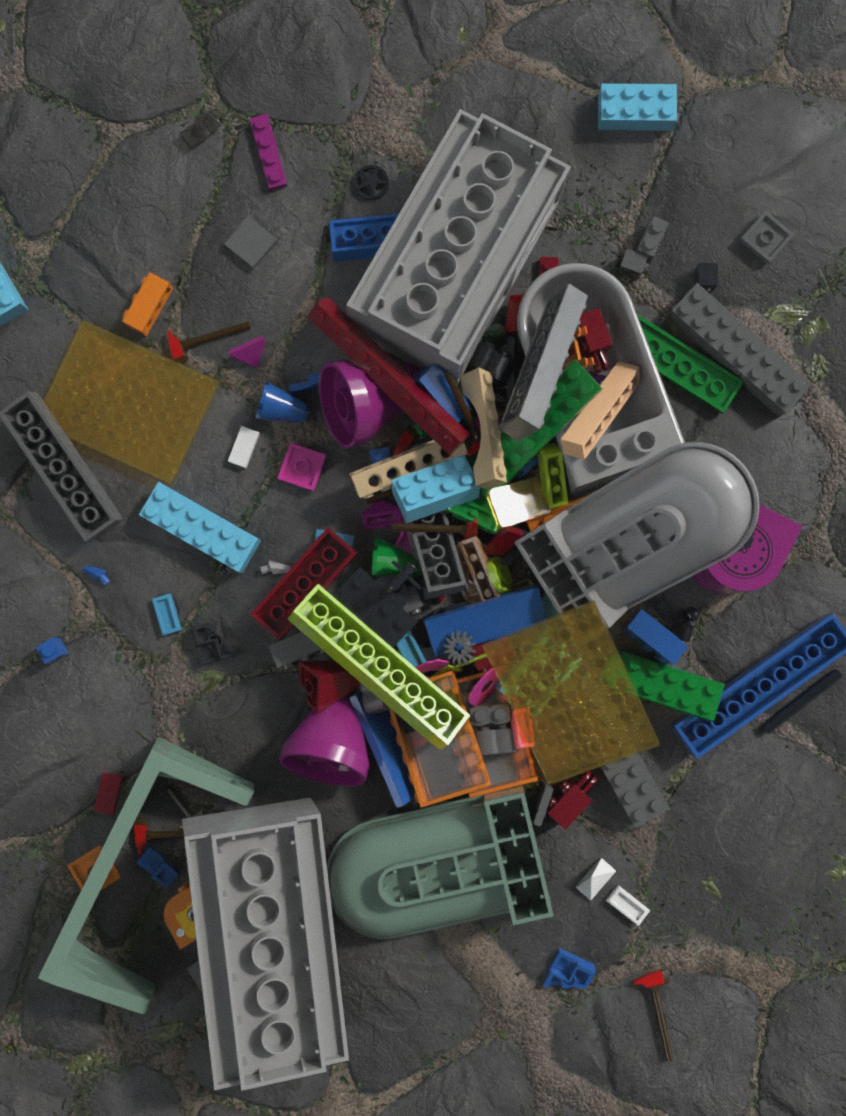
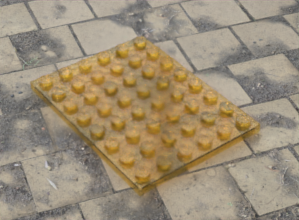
(129, 401)
(571, 693)

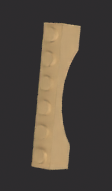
(489, 466)

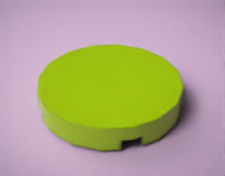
(499, 575)

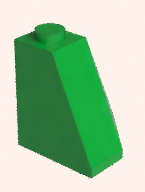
(383, 556)

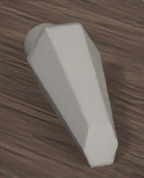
(275, 567)

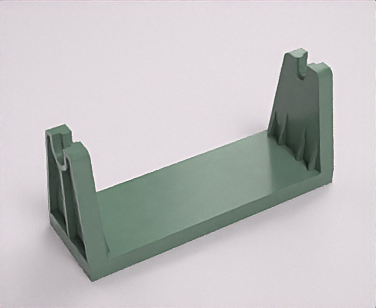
(75, 965)

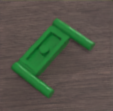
(469, 511)

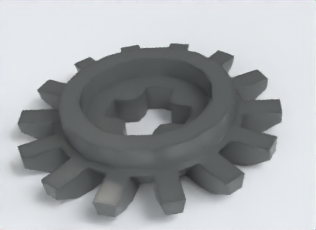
(465, 653)

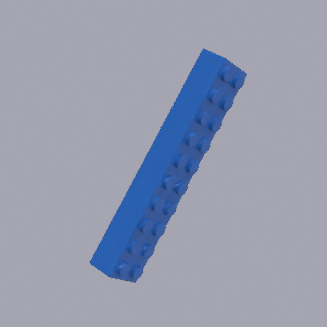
(765, 684)

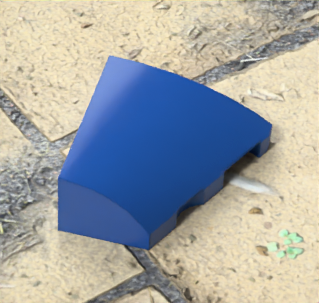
(569, 971)

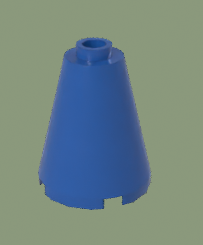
(280, 406)

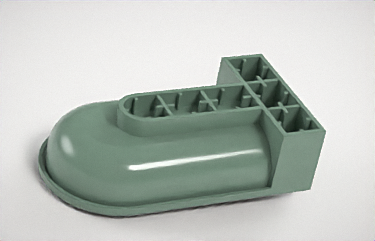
(440, 867)

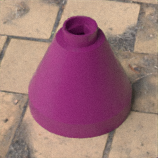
(353, 403)
(328, 747)

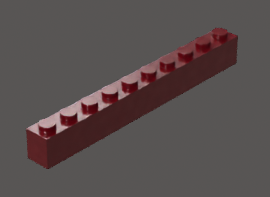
(388, 375)

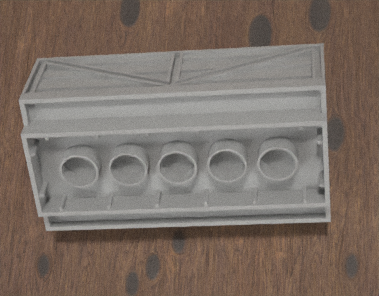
(458, 244)
(265, 943)

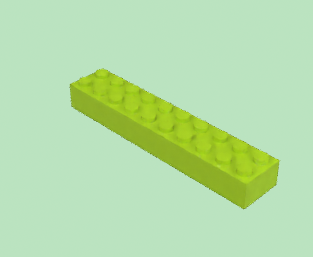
(379, 667)

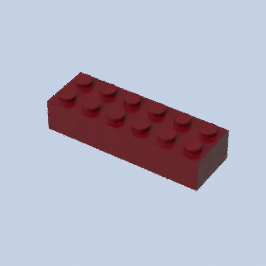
(318, 565)

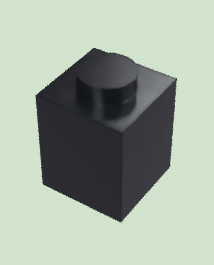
(707, 276)

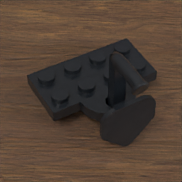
(377, 603)

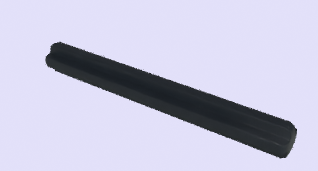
(803, 700)

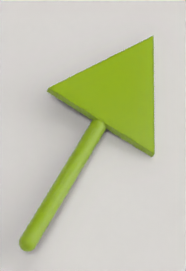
(455, 668)

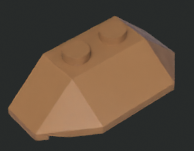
(474, 567)

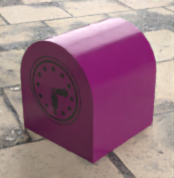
(757, 560)

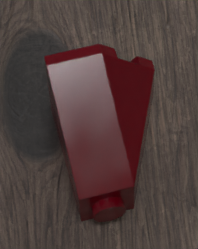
(325, 682)

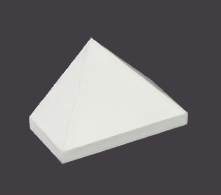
(595, 879)

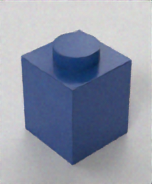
(52, 650)

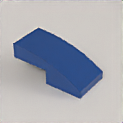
(301, 388)
(158, 866)

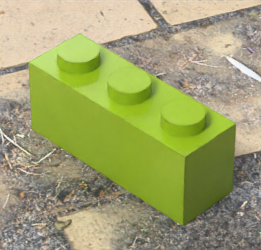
(552, 475)

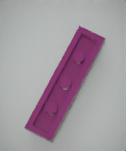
(268, 152)

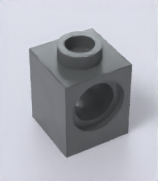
(633, 264)

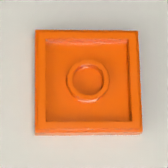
(82, 867)

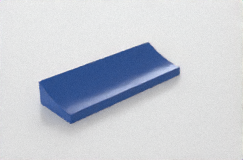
(359, 236)
(487, 618)
(386, 751)

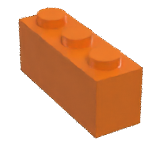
(147, 304)

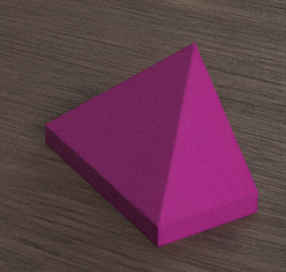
(250, 352)
(381, 515)

